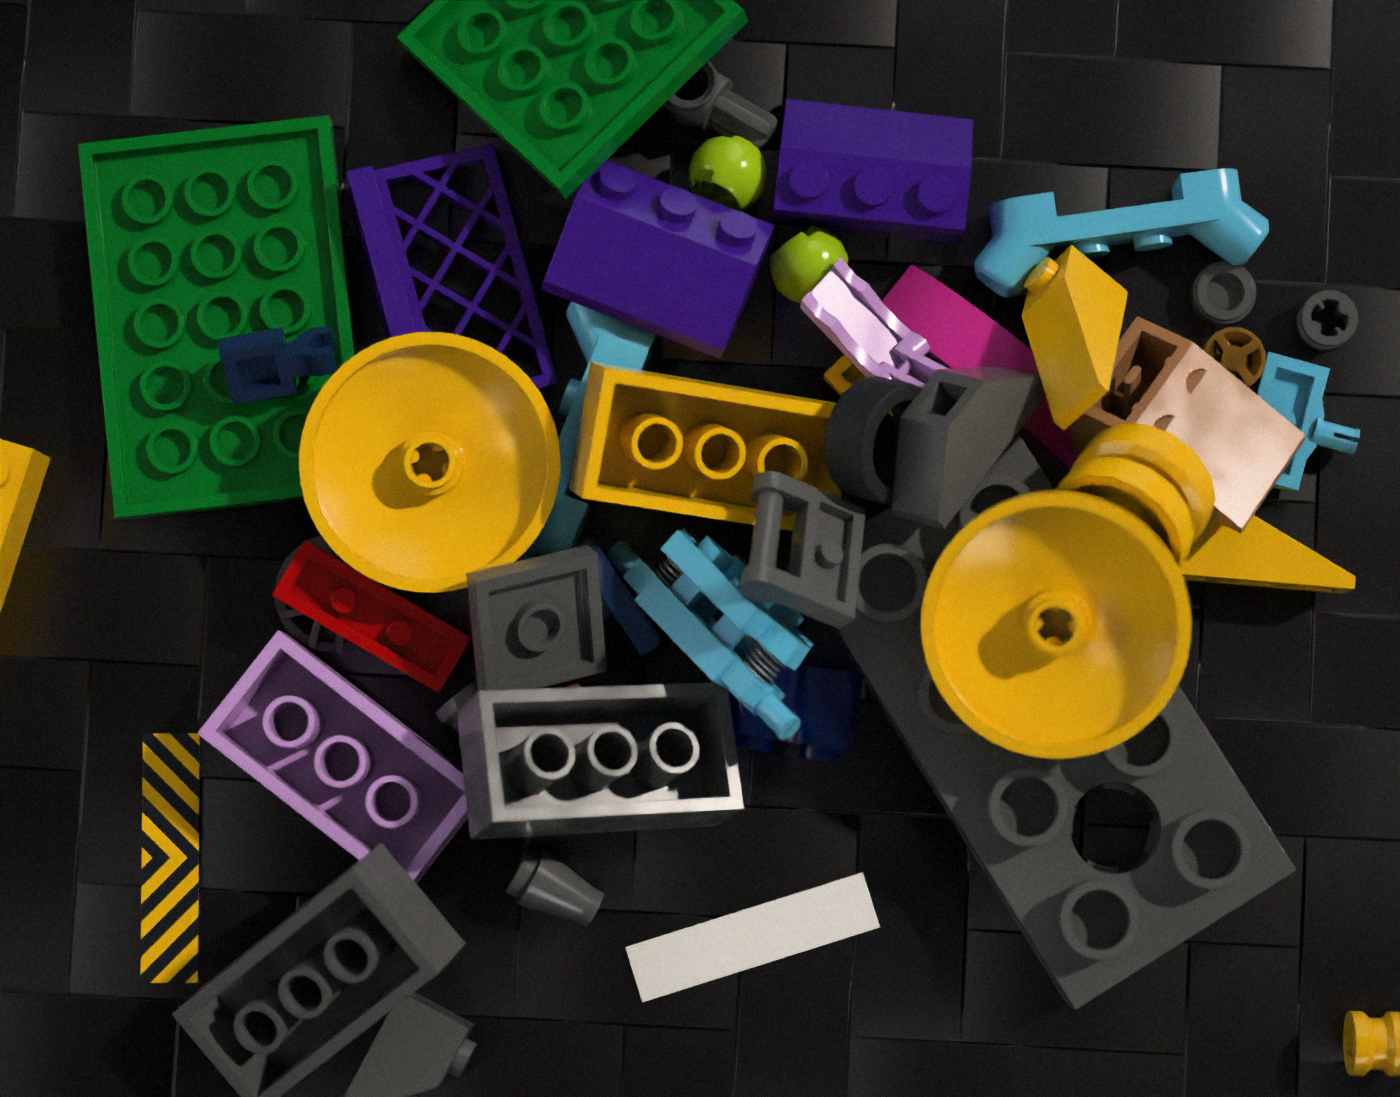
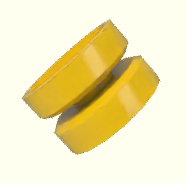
(1151, 478)

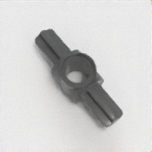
(723, 109)

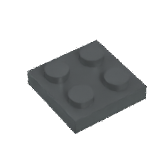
(537, 621)

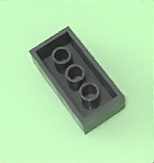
(598, 759)
(320, 977)

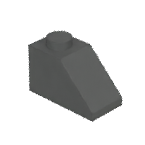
(414, 1051)

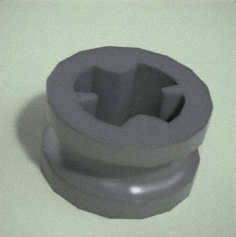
(1343, 309)

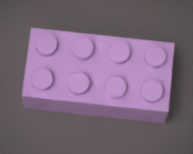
(339, 757)

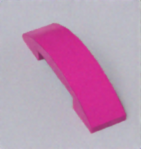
(969, 338)

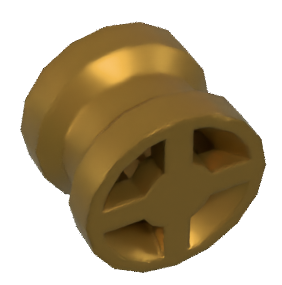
(1240, 353)

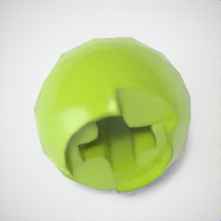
(728, 172)
(805, 262)

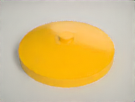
(429, 461)
(1056, 624)

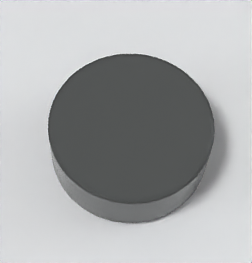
(1223, 294)

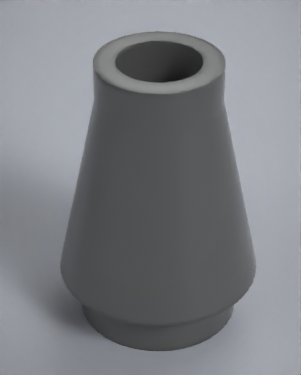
(551, 887)

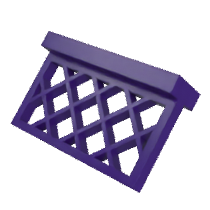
(388, 263)

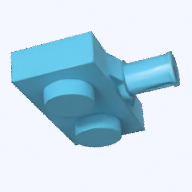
(1297, 392)

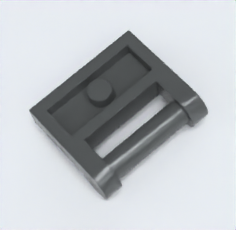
(823, 550)

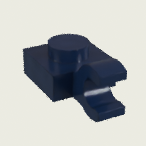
(267, 367)

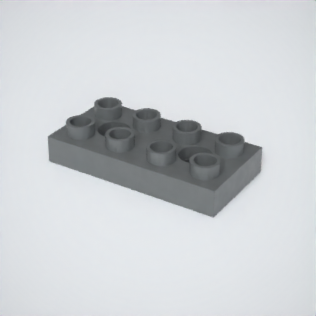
(1017, 810)

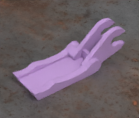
(866, 329)

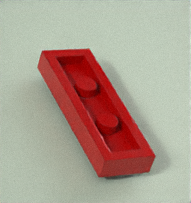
(371, 616)

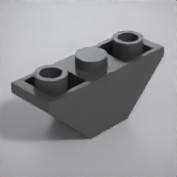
(956, 436)

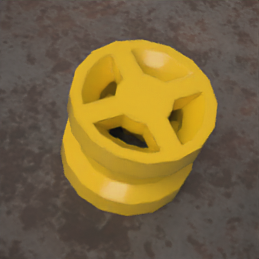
(1371, 1043)

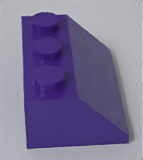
(874, 171)
(658, 258)

